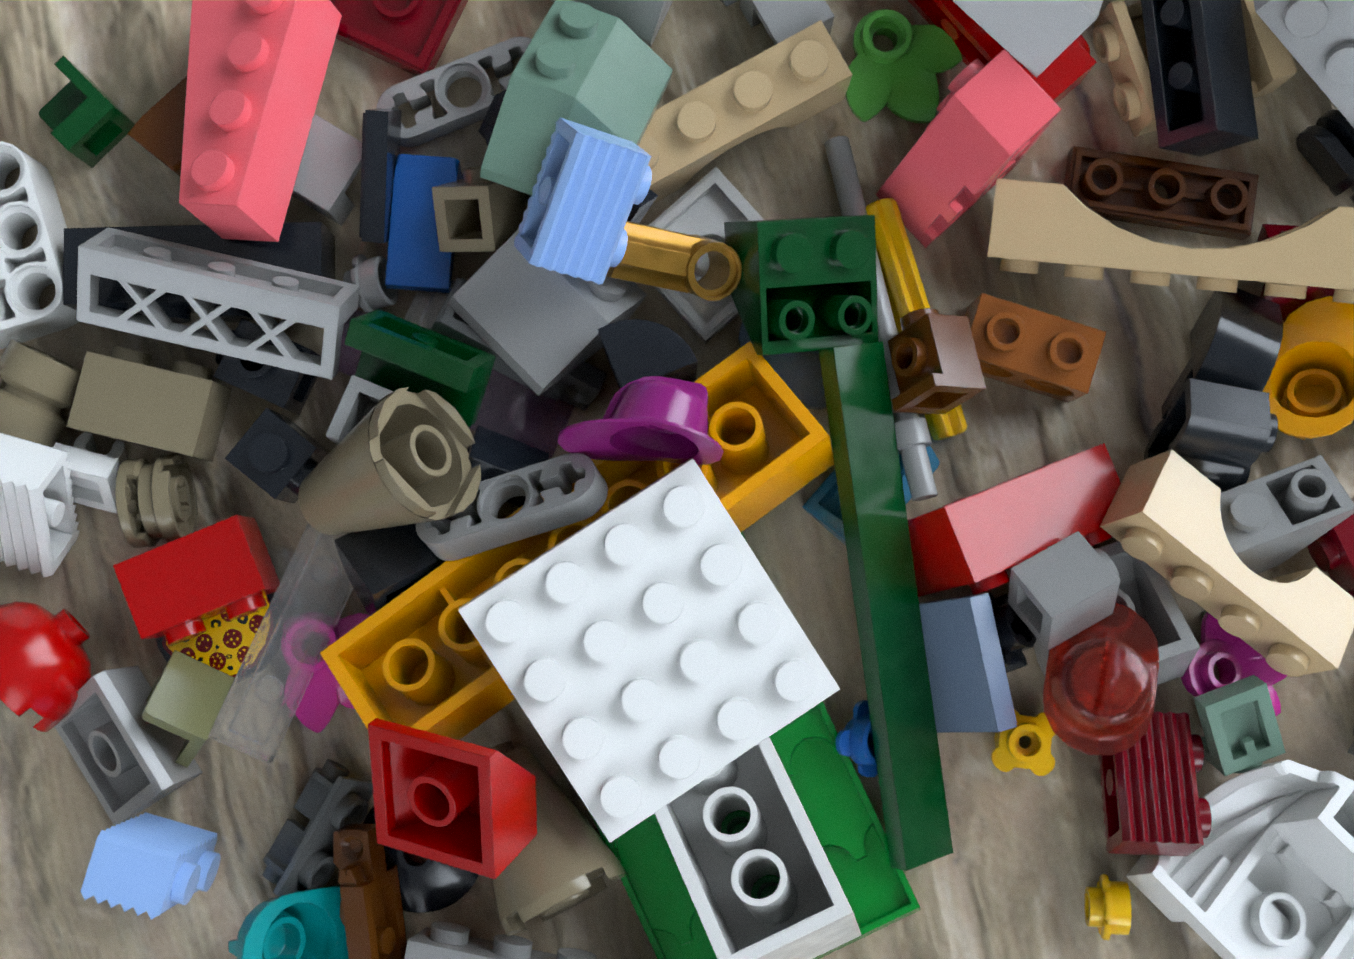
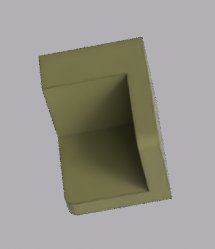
(187, 701)

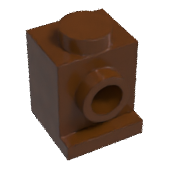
(934, 363)

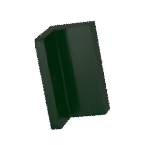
(415, 357)

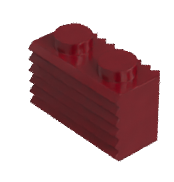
(1154, 792)

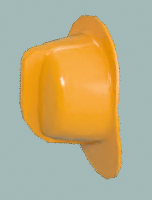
(1314, 370)

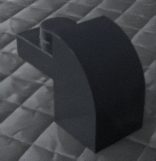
(1233, 342)

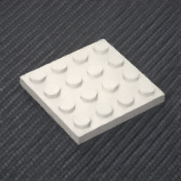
(649, 649)

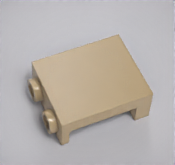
(1122, 44)

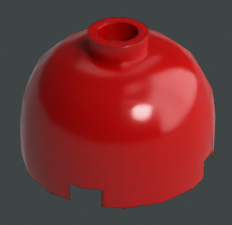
(41, 661)

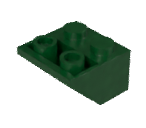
(806, 282)

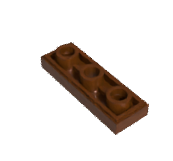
(1197, 201)

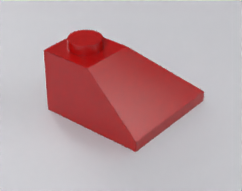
(449, 799)

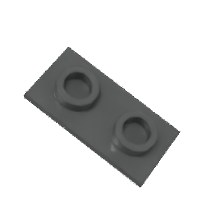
(304, 856)

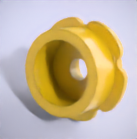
(1108, 907)

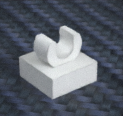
(94, 473)

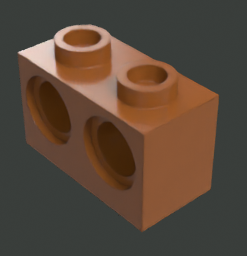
(1034, 348)

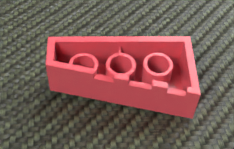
(251, 109)

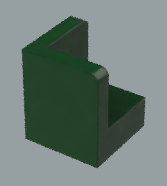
(84, 116)

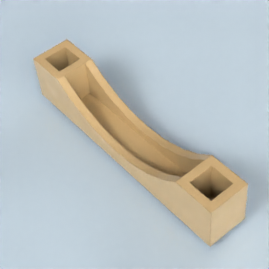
(1052, 225)

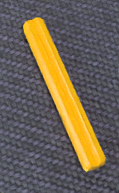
(907, 292)

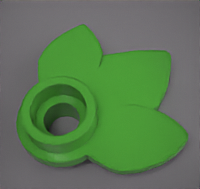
(902, 76)

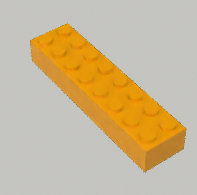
(419, 657)

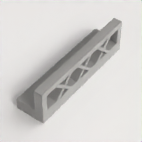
(220, 279)

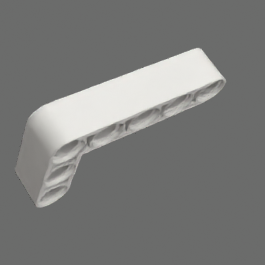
(31, 269)

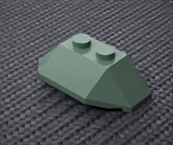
(575, 69)

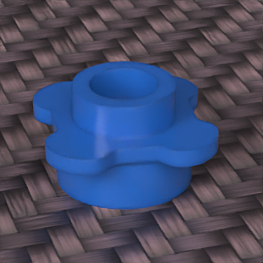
(857, 740)

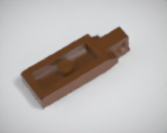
(369, 895)

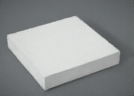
(703, 213)

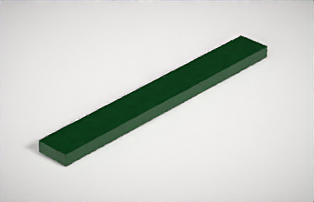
(886, 603)

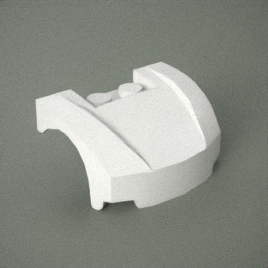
(1270, 872)

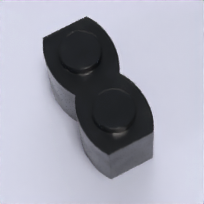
(1216, 430)

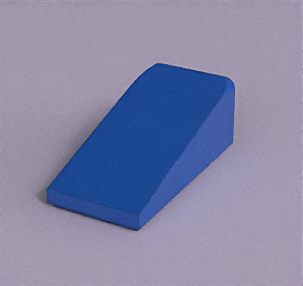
(413, 239)

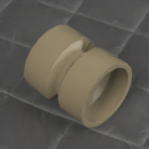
(34, 393)

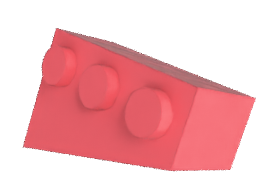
(970, 144)

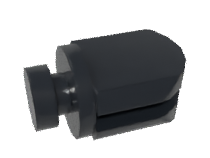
(1330, 150)

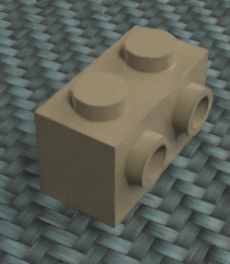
(150, 405)

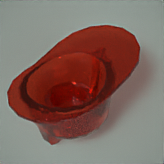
(1103, 684)

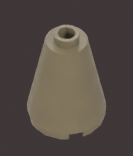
(394, 468)
(561, 861)

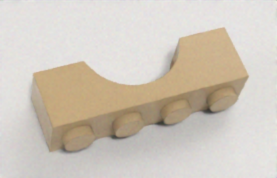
(758, 95)
(1175, 525)

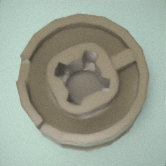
(155, 500)

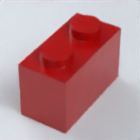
(197, 579)

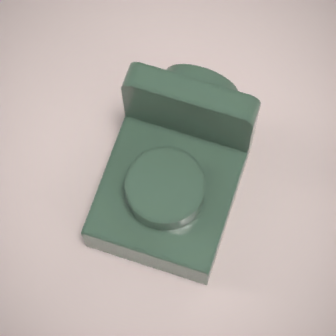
(1239, 726)

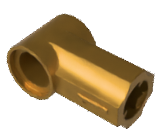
(669, 262)

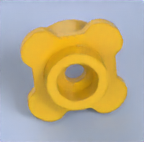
(1036, 756)

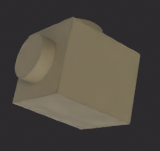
(476, 213)

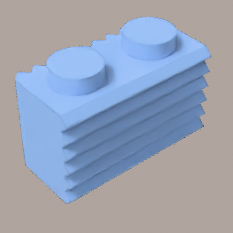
(583, 202)
(151, 864)

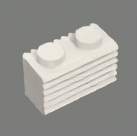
(35, 506)

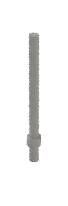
(910, 430)

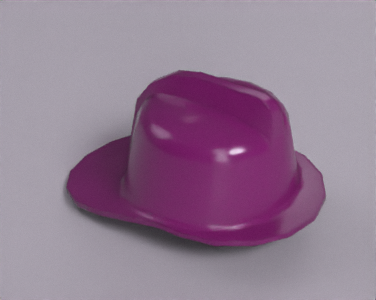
(648, 422)

